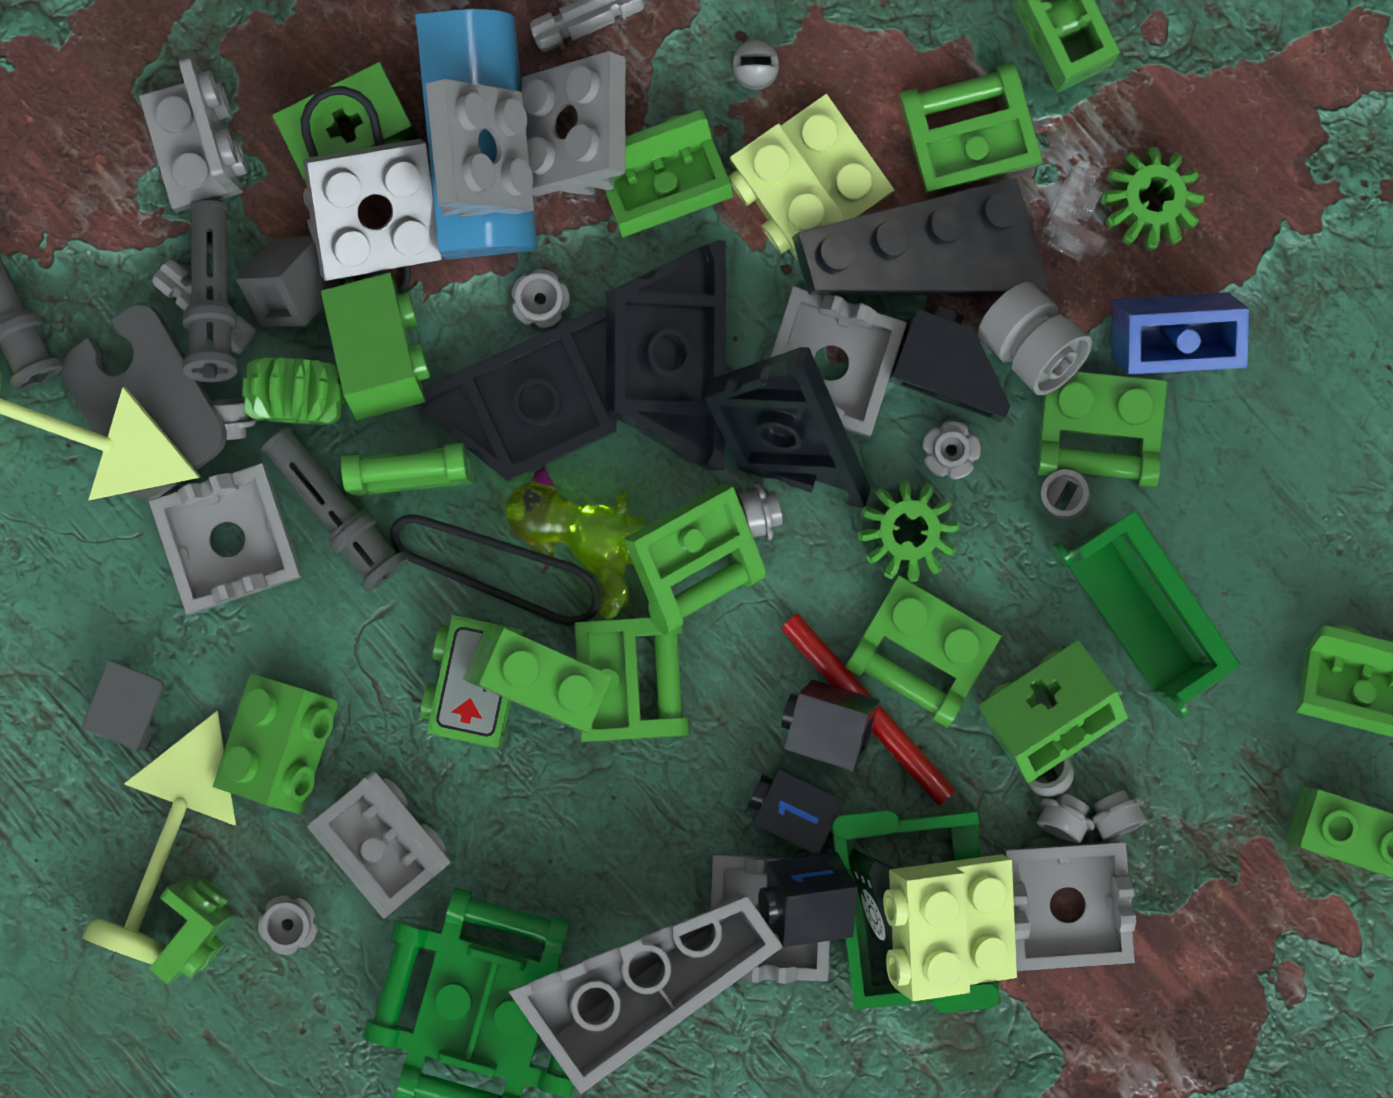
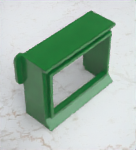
(1141, 614)
(965, 846)

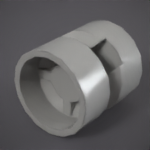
(1038, 342)

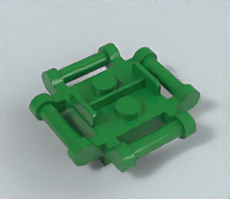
(466, 1005)

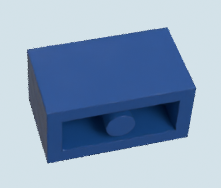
(1180, 333)

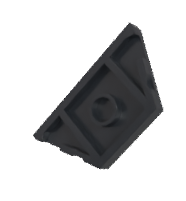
(666, 348)
(529, 399)
(786, 425)

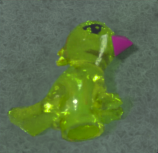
(592, 532)

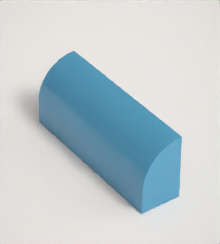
(480, 50)

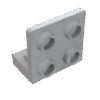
(191, 139)

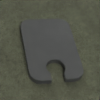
(155, 381)

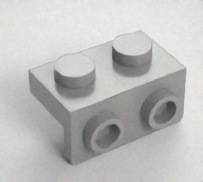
(380, 843)

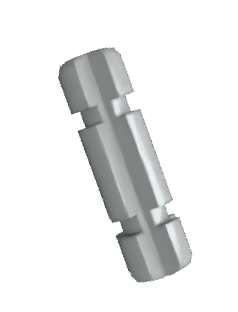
(579, 20)
(176, 282)

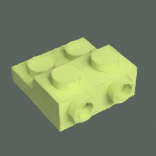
(808, 174)
(950, 926)

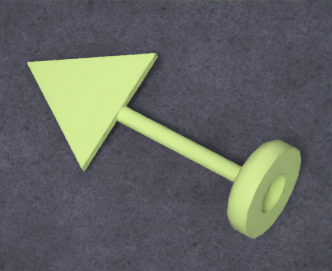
(133, 455)
(186, 778)

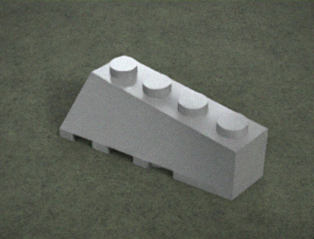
(633, 994)

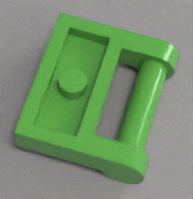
(973, 147)
(1104, 408)
(407, 472)
(687, 543)
(931, 633)
(613, 650)

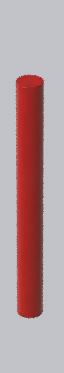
(884, 726)

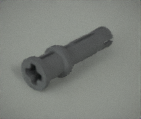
(209, 312)
(22, 341)
(350, 530)

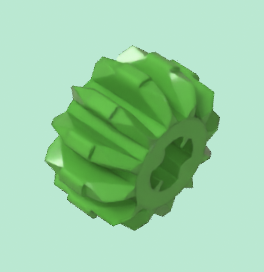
(1168, 182)
(293, 391)
(906, 551)

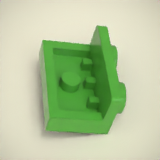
(668, 174)
(1348, 679)
(275, 744)
(198, 939)

